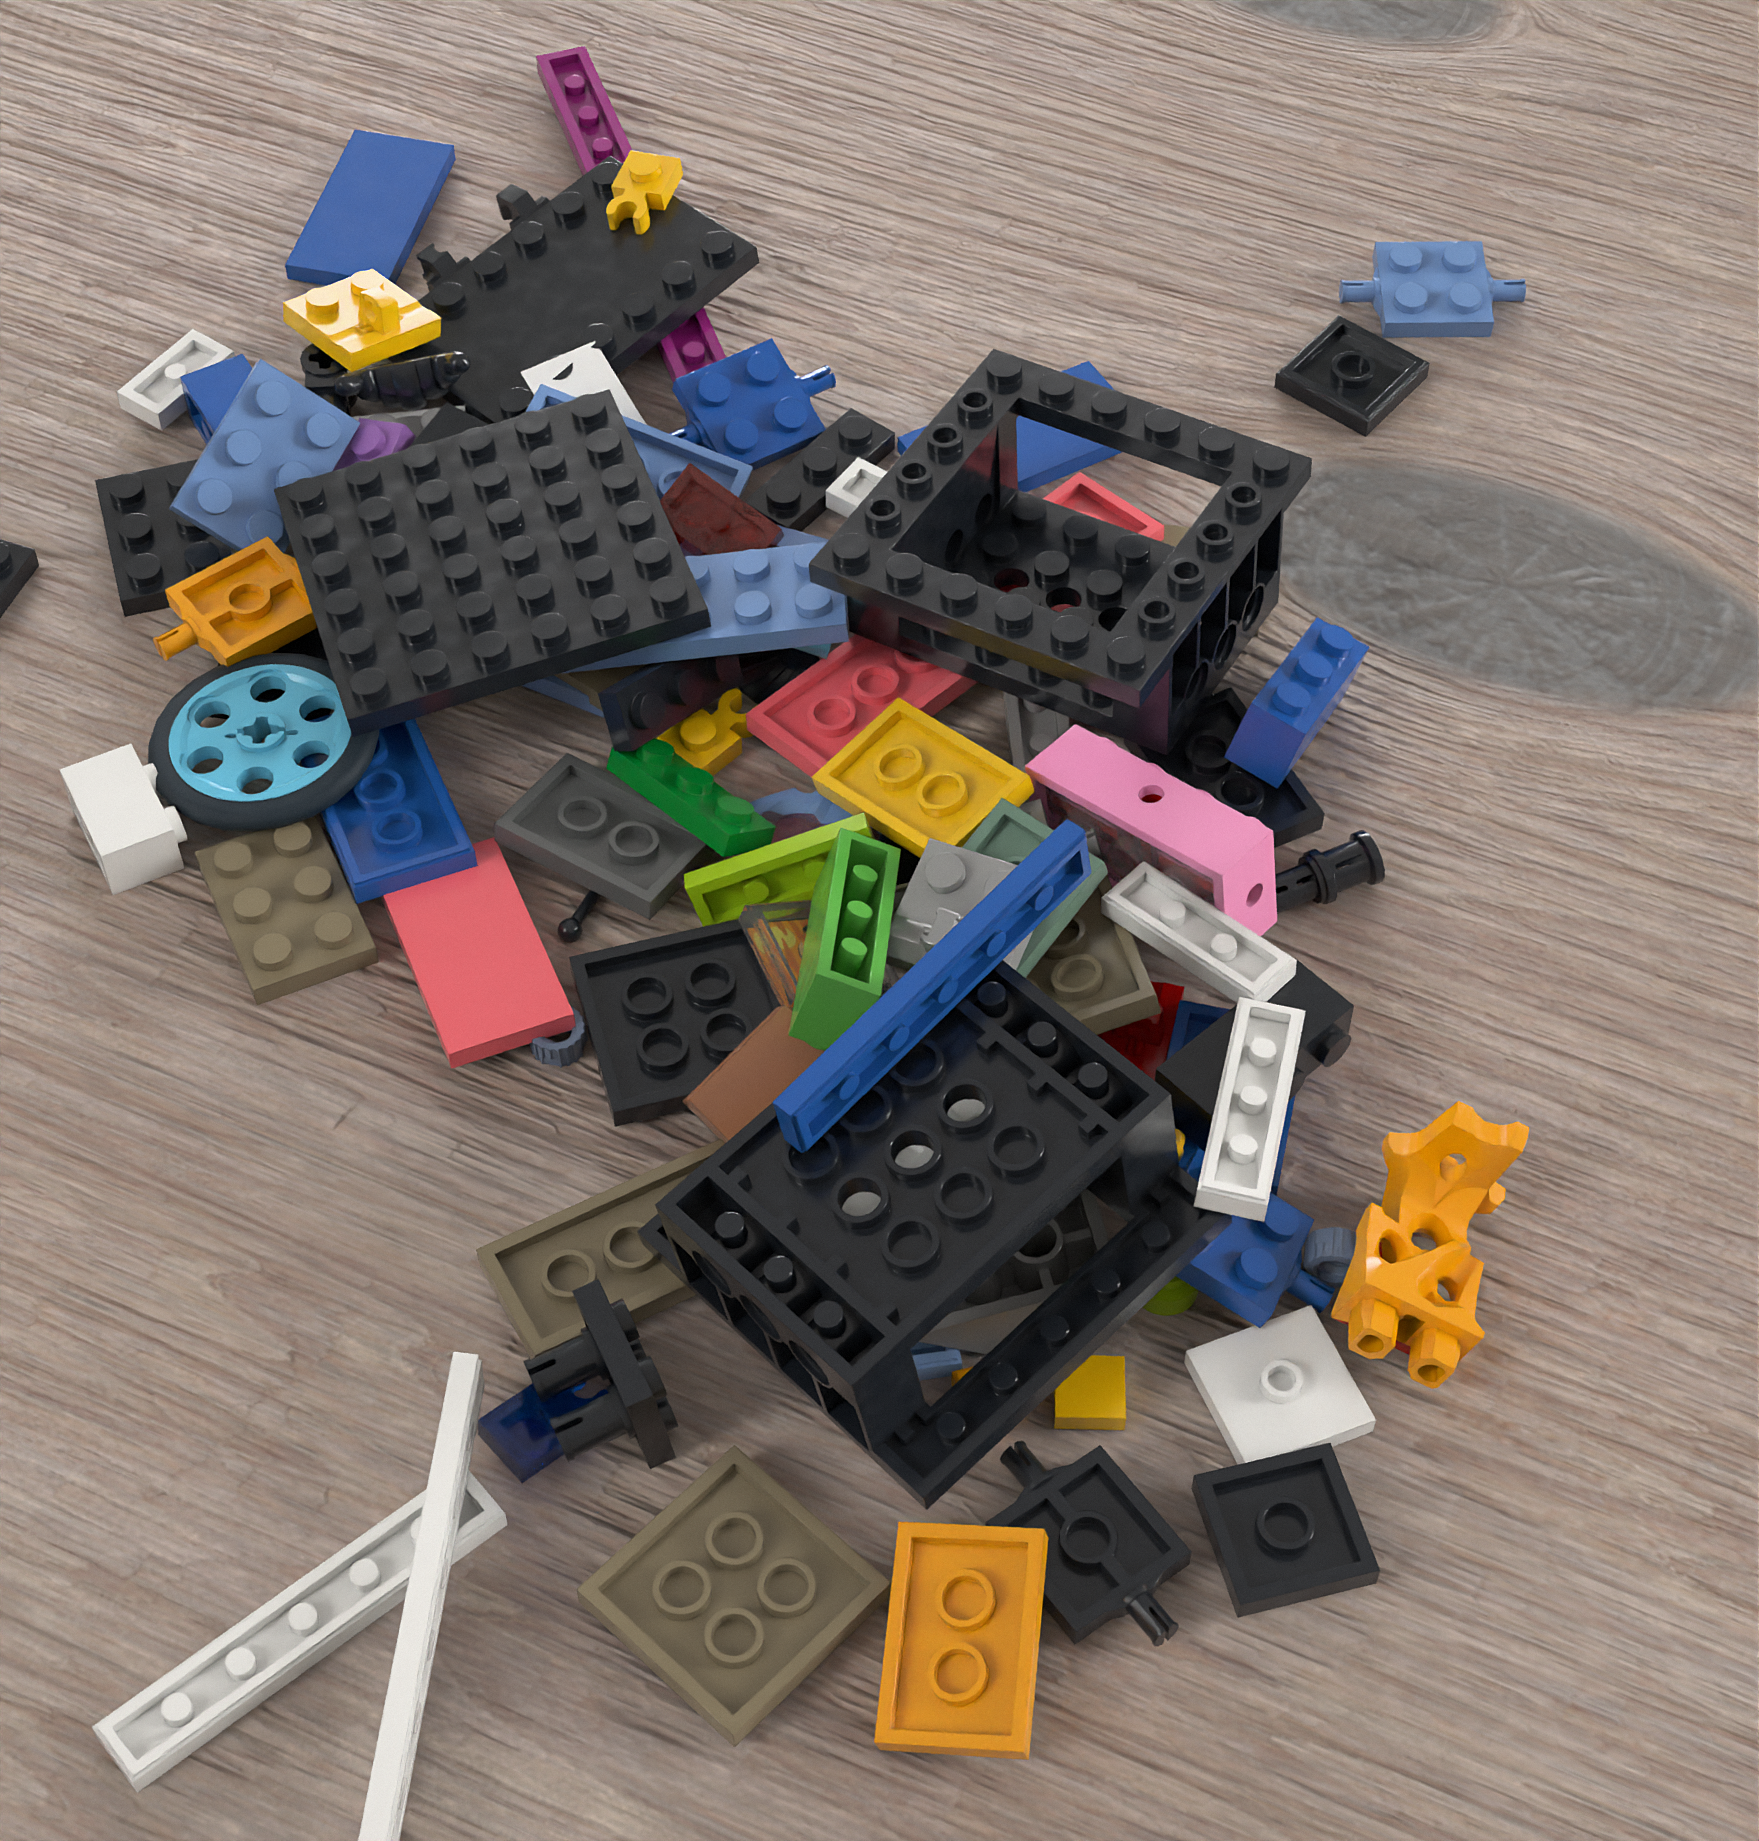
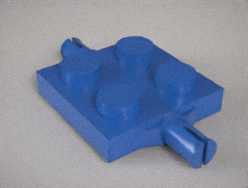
(751, 406)
(1256, 1261)

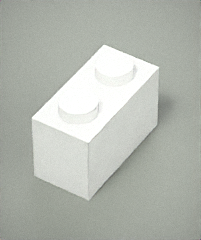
(124, 818)

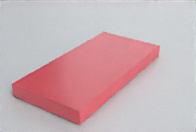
(479, 960)

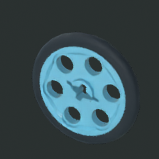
(295, 791)

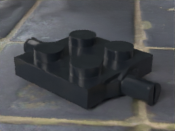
(1103, 1542)

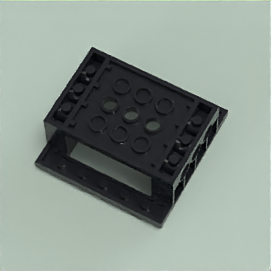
(953, 529)
(850, 1295)

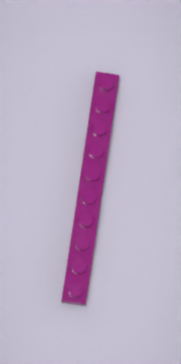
(593, 136)

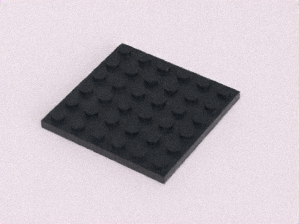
(487, 561)

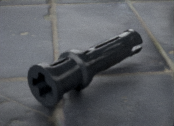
(1321, 874)

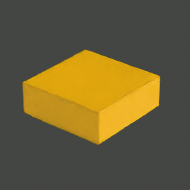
(1093, 1396)

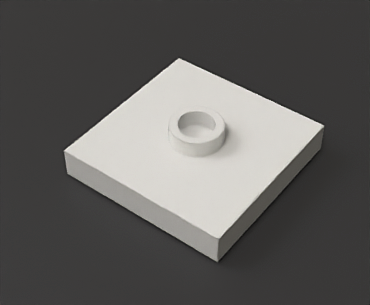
(1279, 1388)

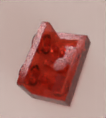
(713, 519)

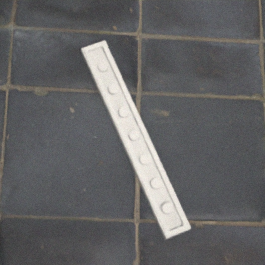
(424, 1602)

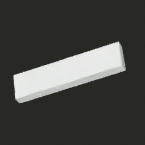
(1250, 1110)

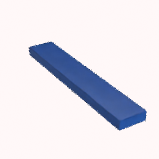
(932, 987)

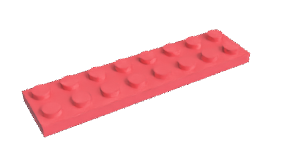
(861, 678)

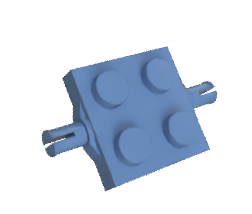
(1432, 289)

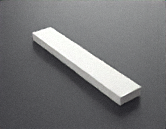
(280, 1641)

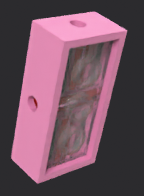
(1158, 820)

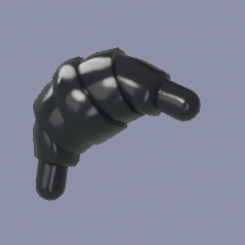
(407, 381)

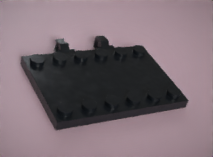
(571, 283)

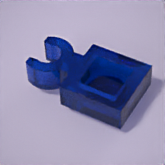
(522, 1430)

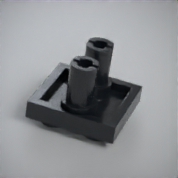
(636, 1392)

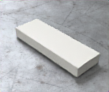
(1197, 935)

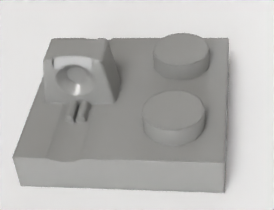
(939, 896)

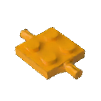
(240, 606)

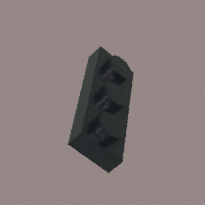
(799, 489)
(663, 696)

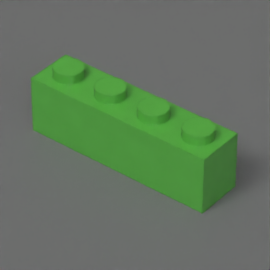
(845, 939)

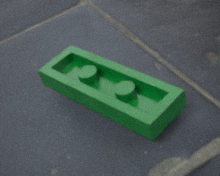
(692, 798)

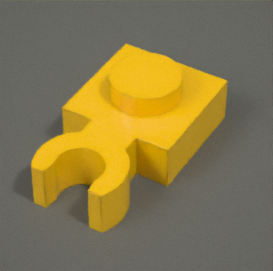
(643, 184)
(711, 739)

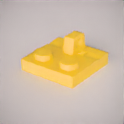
(361, 319)

